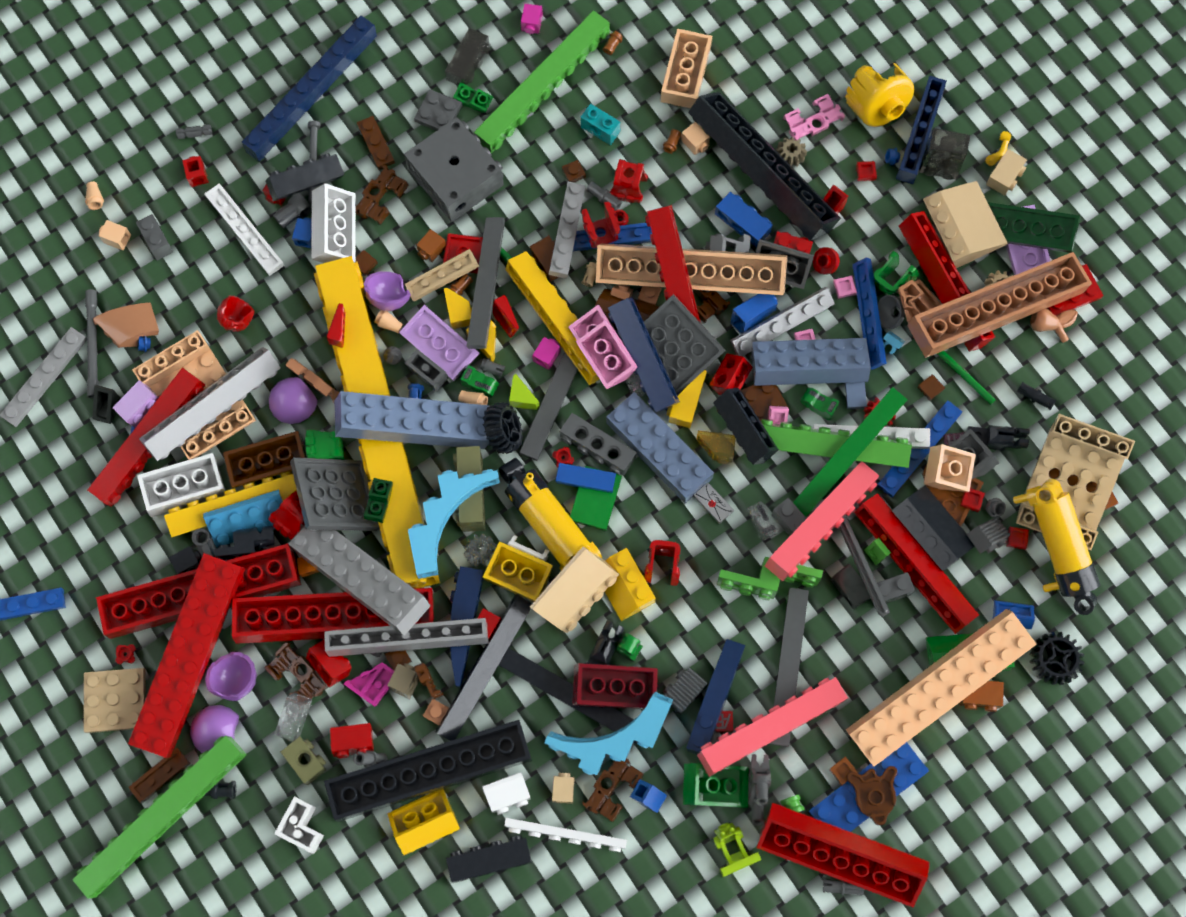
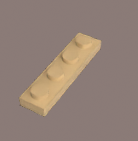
(442, 275)

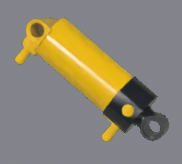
(544, 512)
(1065, 544)

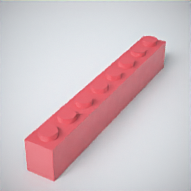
(821, 521)
(772, 726)

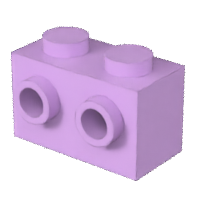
(136, 403)

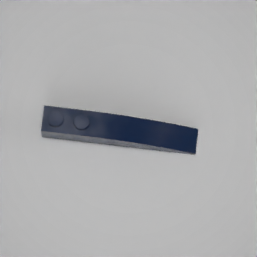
(464, 607)
(715, 696)

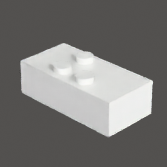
(332, 224)
(181, 484)

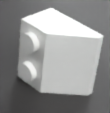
(507, 793)

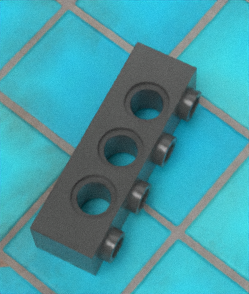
(594, 435)

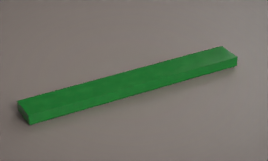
(849, 451)

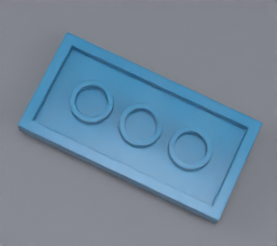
(241, 515)

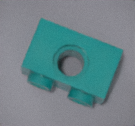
(600, 124)

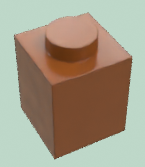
(431, 246)

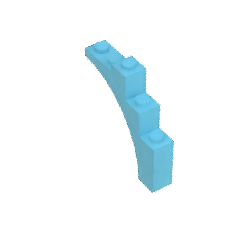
(454, 491)
(617, 744)

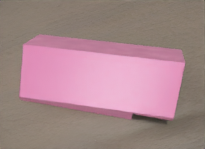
(603, 347)

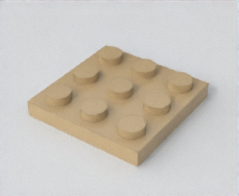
(113, 699)

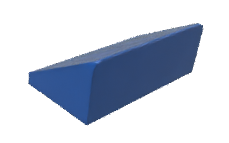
(1023, 612)

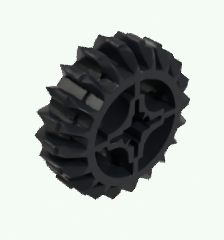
(502, 428)
(1060, 665)

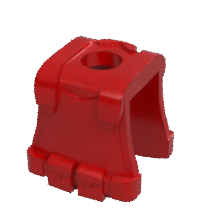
(627, 181)
(609, 224)
(288, 516)
(663, 548)

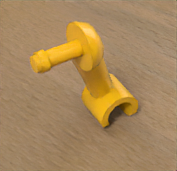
(994, 158)

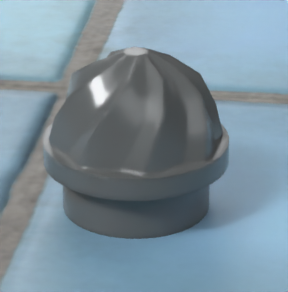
(392, 355)
(995, 507)

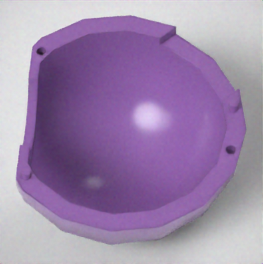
(386, 291)
(292, 401)
(231, 676)
(212, 724)

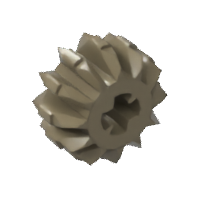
(798, 150)

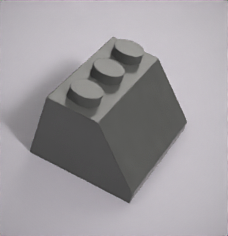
(797, 262)

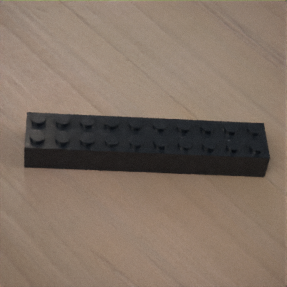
(764, 165)
(427, 771)

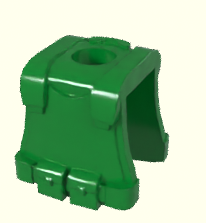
(881, 273)
(323, 445)

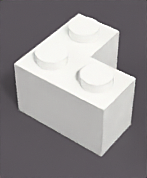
(294, 826)

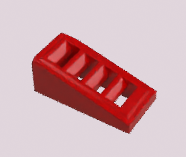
(504, 315)
(337, 328)

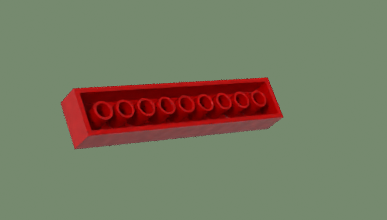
(163, 599)
(305, 616)
(186, 656)

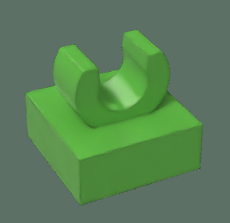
(877, 551)

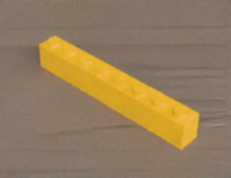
(550, 308)
(191, 518)

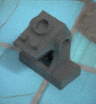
(719, 242)

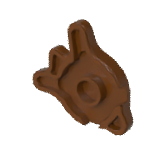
(874, 793)

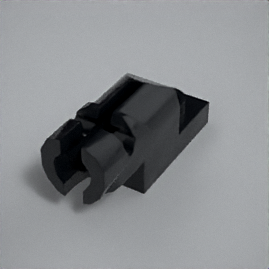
(1002, 437)
(245, 542)
(605, 646)

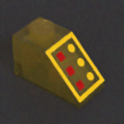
(717, 445)

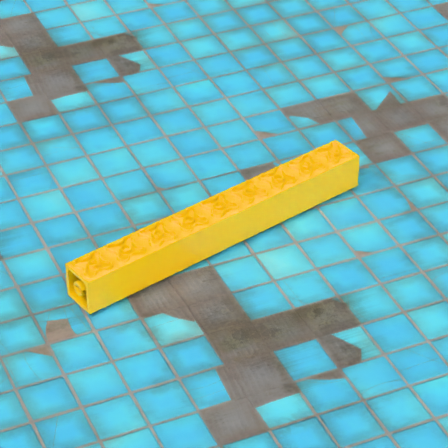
(363, 373)

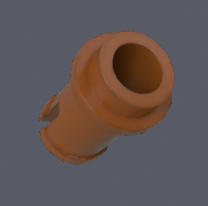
(614, 40)
(670, 145)
(460, 285)

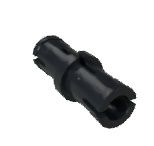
(1036, 396)

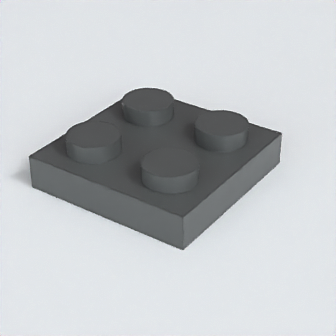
(437, 110)

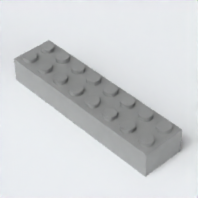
(361, 577)

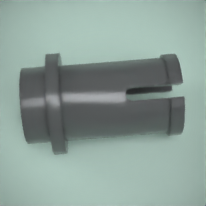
(489, 366)

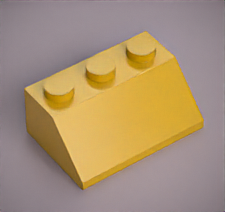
(518, 572)
(630, 590)
(423, 821)

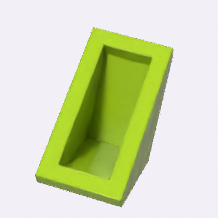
(521, 396)

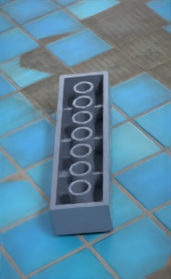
(409, 420)

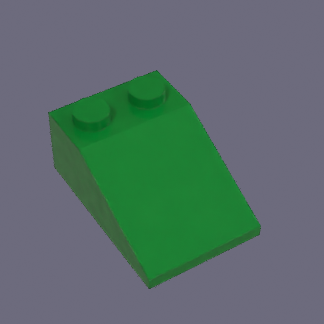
(721, 789)

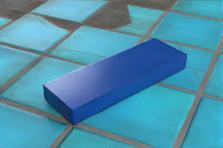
(585, 477)

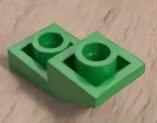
(473, 99)

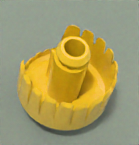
(879, 99)

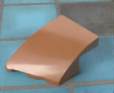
(916, 298)
(128, 323)

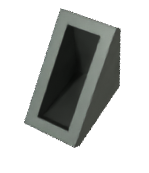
(103, 404)

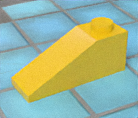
(684, 411)

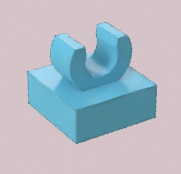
(894, 340)

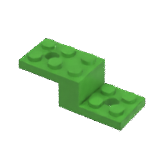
(767, 583)

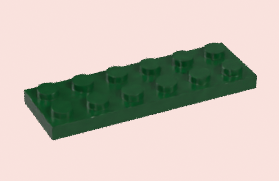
(1036, 227)

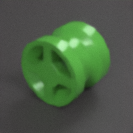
(793, 803)

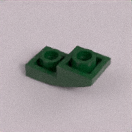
(378, 500)

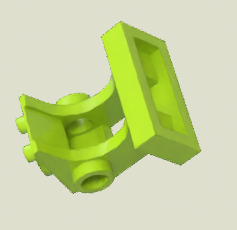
(739, 860)

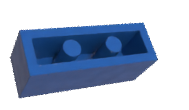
(743, 218)

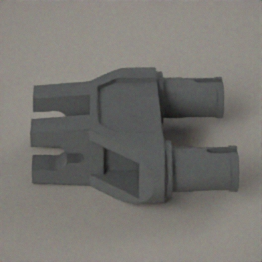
(758, 788)

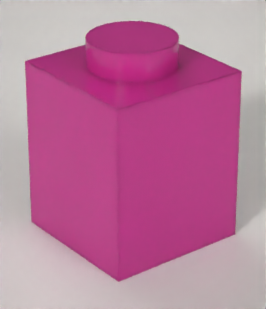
(531, 18)
(546, 353)

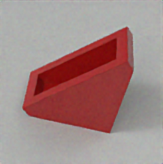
(836, 199)

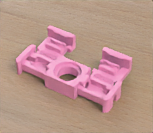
(803, 128)

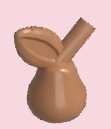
(1046, 321)

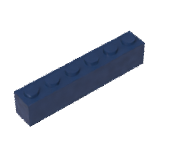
(921, 130)
(643, 352)

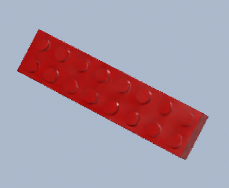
(843, 855)

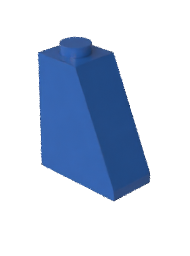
(753, 312)

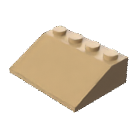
(965, 222)
(575, 590)

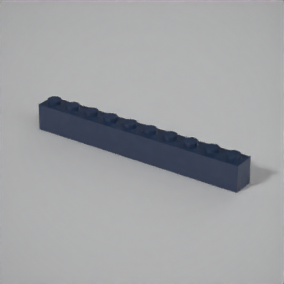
(309, 88)

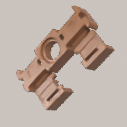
(312, 379)

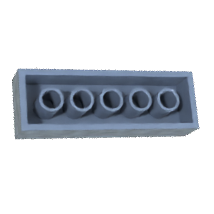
(810, 361)
(659, 447)

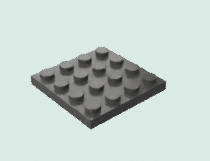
(681, 342)
(332, 494)

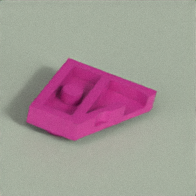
(372, 684)

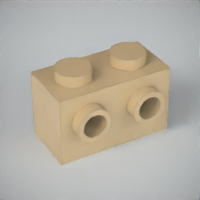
(1006, 172)

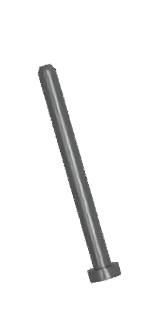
(314, 126)

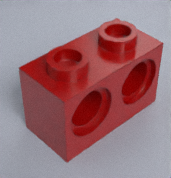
(731, 373)

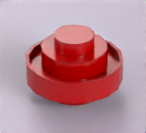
(826, 260)

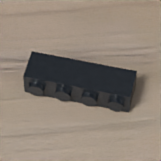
(304, 177)
(745, 426)
(488, 860)

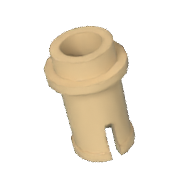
(590, 274)

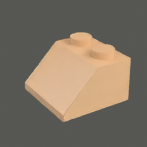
(949, 468)

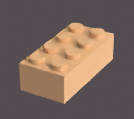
(686, 68)

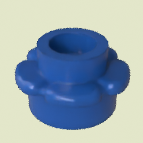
(892, 156)
(143, 343)

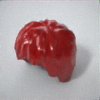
(234, 314)

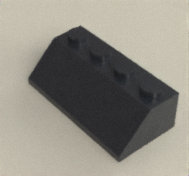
(933, 528)

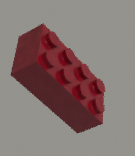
(613, 686)

